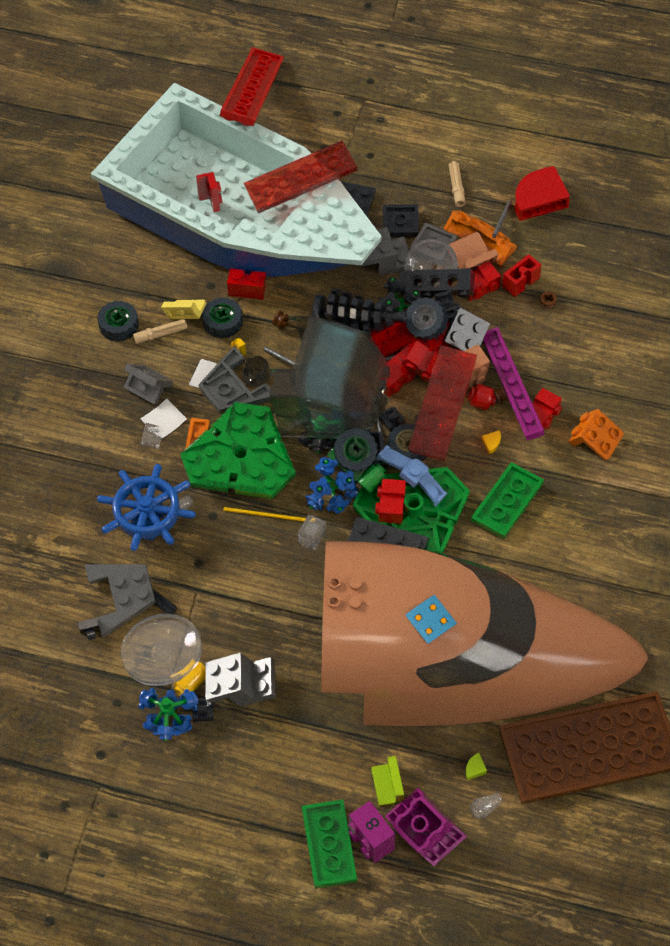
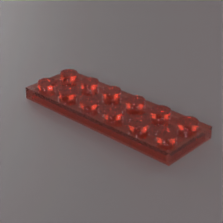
(300, 176)
(442, 403)

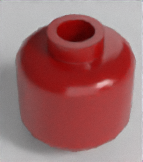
(481, 397)

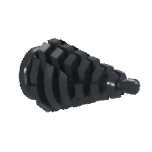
(356, 312)

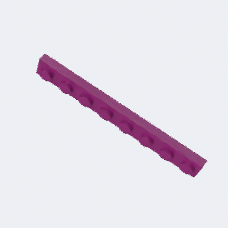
(513, 385)

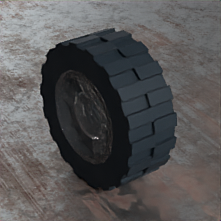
(417, 314)

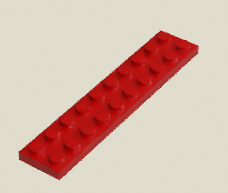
(251, 87)

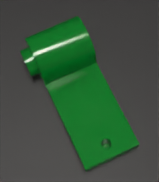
(367, 478)

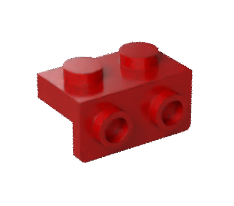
(209, 189)
(392, 338)

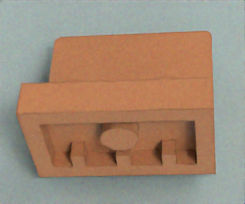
(472, 252)

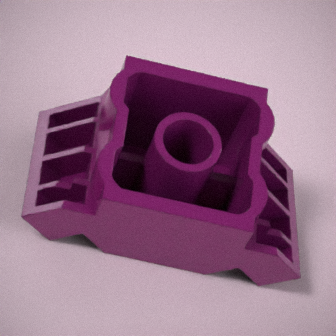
(425, 826)

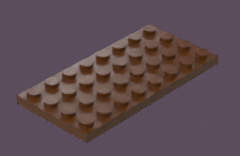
(588, 747)

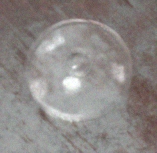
(430, 253)

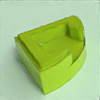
(475, 767)

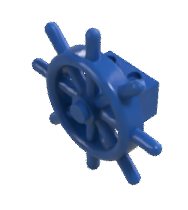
(147, 509)

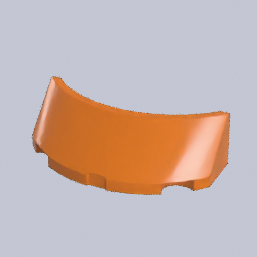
(464, 225)

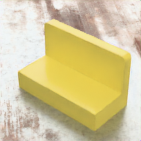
(184, 309)

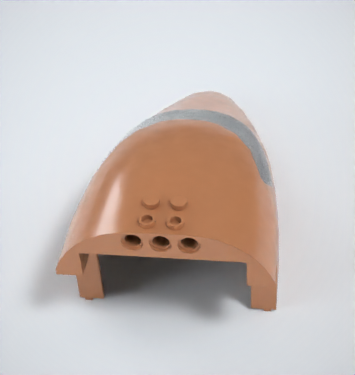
(504, 658)

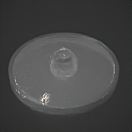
(161, 649)

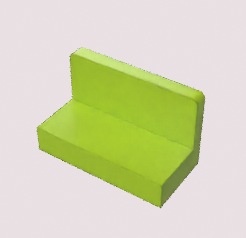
(388, 783)

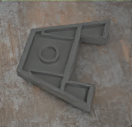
(225, 388)
(130, 592)

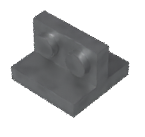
(146, 382)

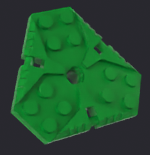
(240, 454)
(426, 517)

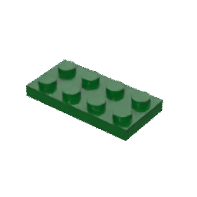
(507, 500)
(329, 844)

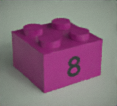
(371, 832)

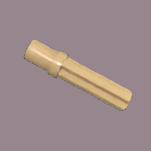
(458, 190)
(152, 333)

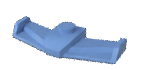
(414, 473)

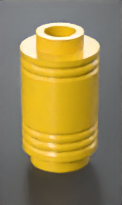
(192, 680)

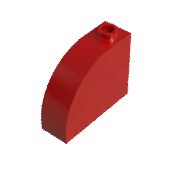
(540, 194)

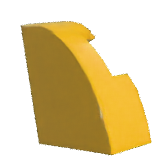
(240, 345)
(492, 441)

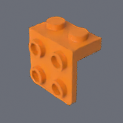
(597, 433)

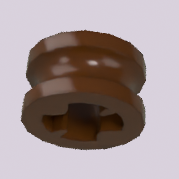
(550, 304)
(280, 319)
(501, 395)

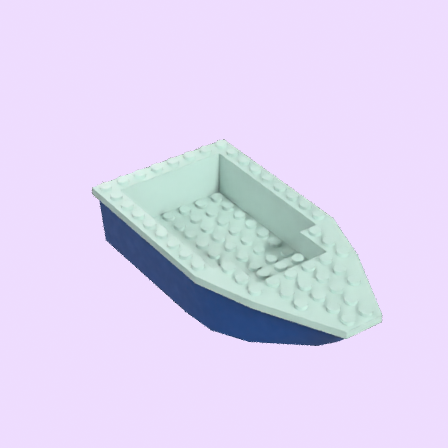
(182, 136)

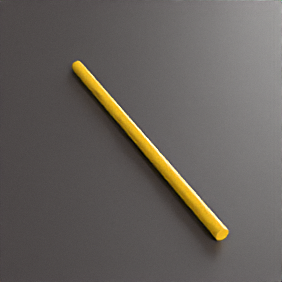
(264, 514)

